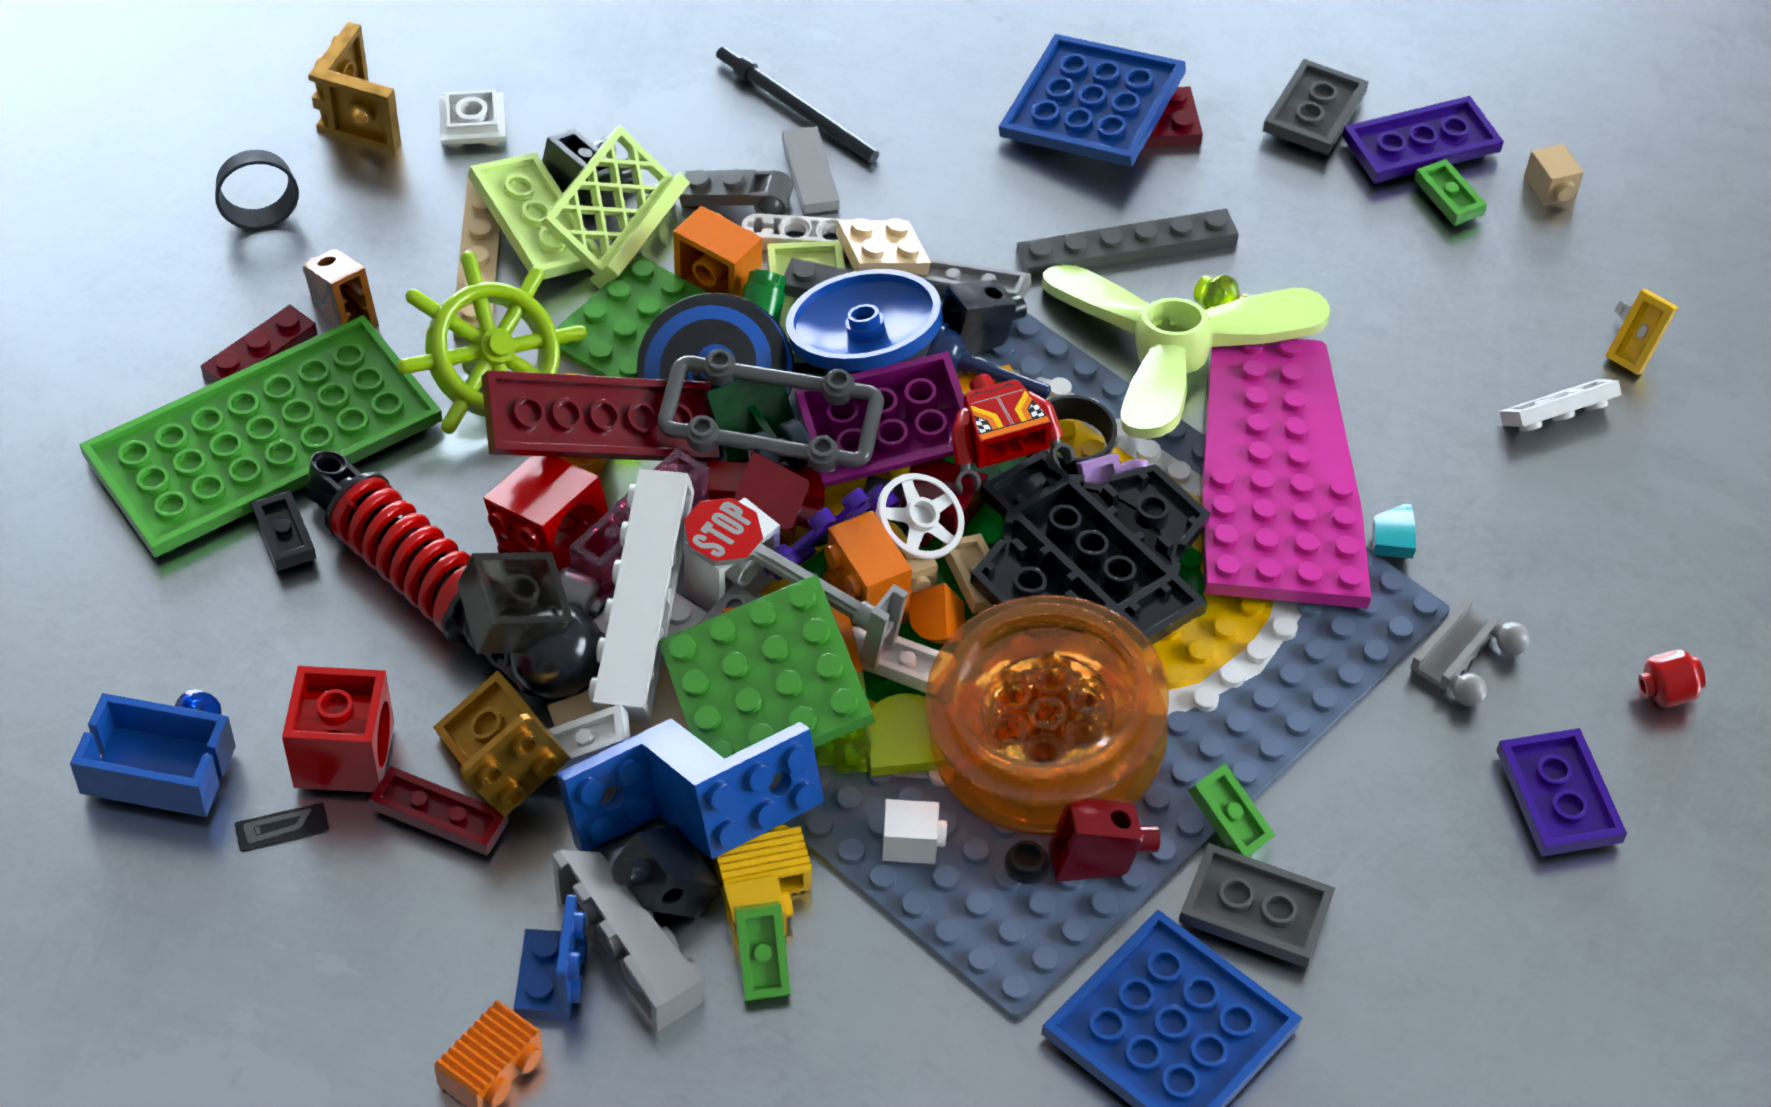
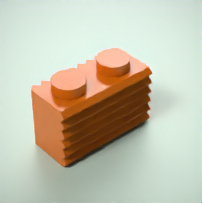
(489, 1057)

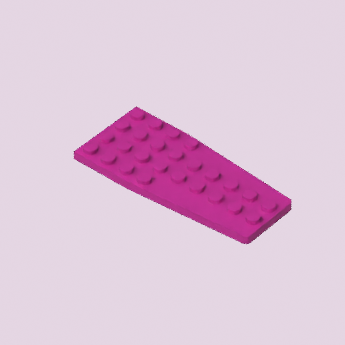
(1280, 479)

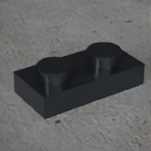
(283, 530)

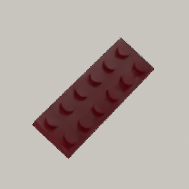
(586, 416)

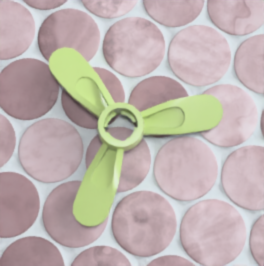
(1177, 336)

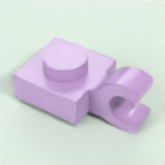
(1098, 469)

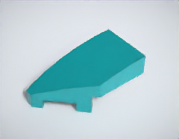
(1395, 533)

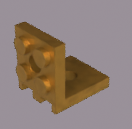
(344, 85)

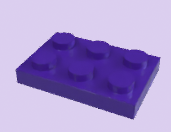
(1561, 792)

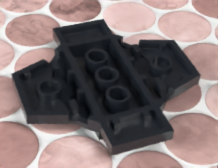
(1094, 542)

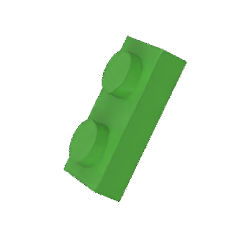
(1450, 192)
(1231, 811)
(762, 950)

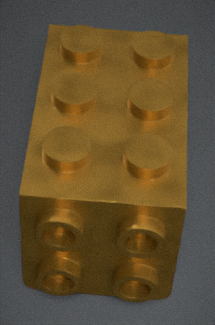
(501, 744)

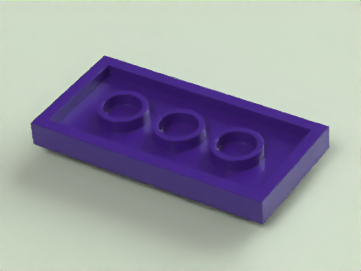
(1422, 136)

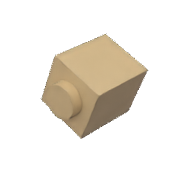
(1553, 174)

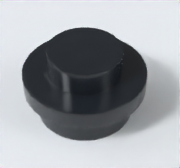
(1026, 862)

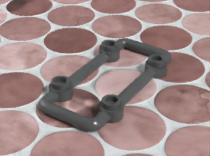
(821, 452)

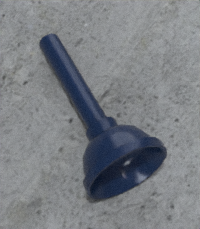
(965, 362)

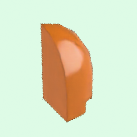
(936, 613)

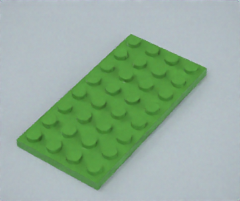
(256, 432)

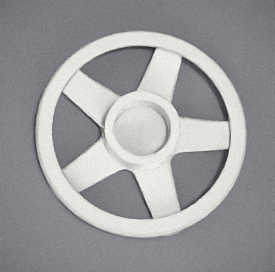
(921, 516)

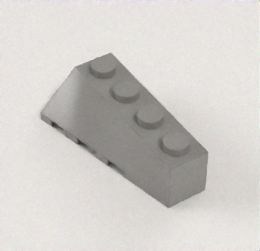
(629, 939)

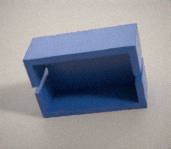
(153, 754)

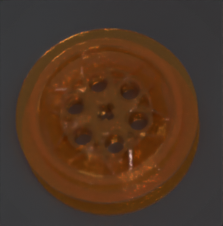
(1013, 657)

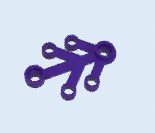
(855, 504)

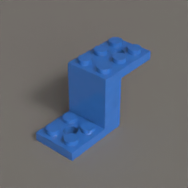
(691, 786)

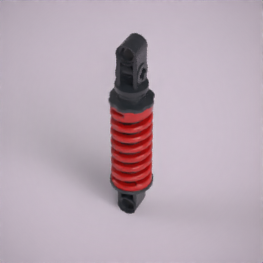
(416, 560)

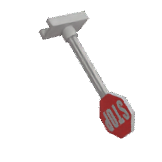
(731, 534)

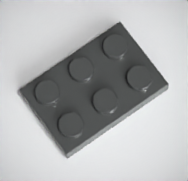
(1315, 106)
(1257, 905)

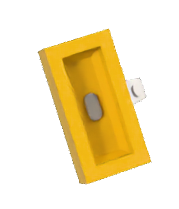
(1641, 330)

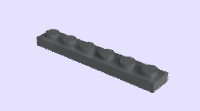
(1129, 242)

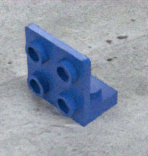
(551, 968)

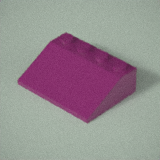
(914, 423)

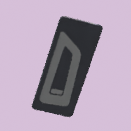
(281, 826)

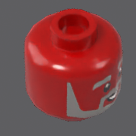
(1672, 678)

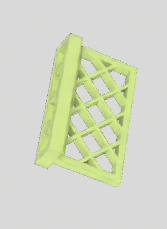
(632, 231)

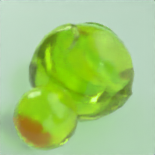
(1216, 291)

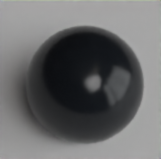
(562, 661)

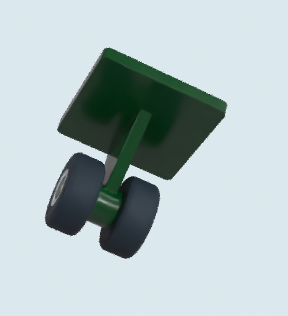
(758, 411)

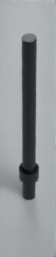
(749, 71)

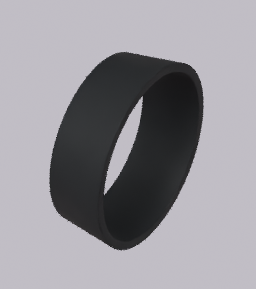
(263, 217)
(1088, 411)

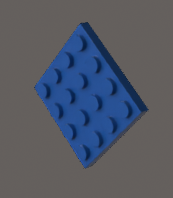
(1092, 99)
(1171, 1021)

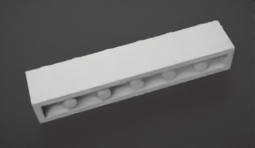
(642, 594)

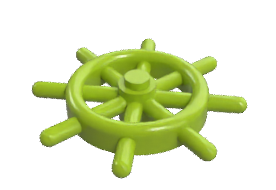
(491, 346)

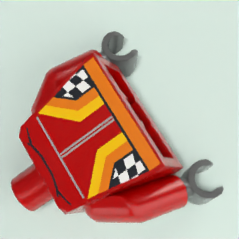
(1001, 425)

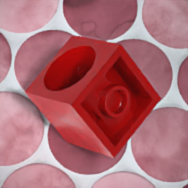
(544, 507)
(338, 728)

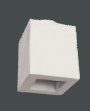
(912, 831)

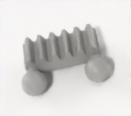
(1458, 643)

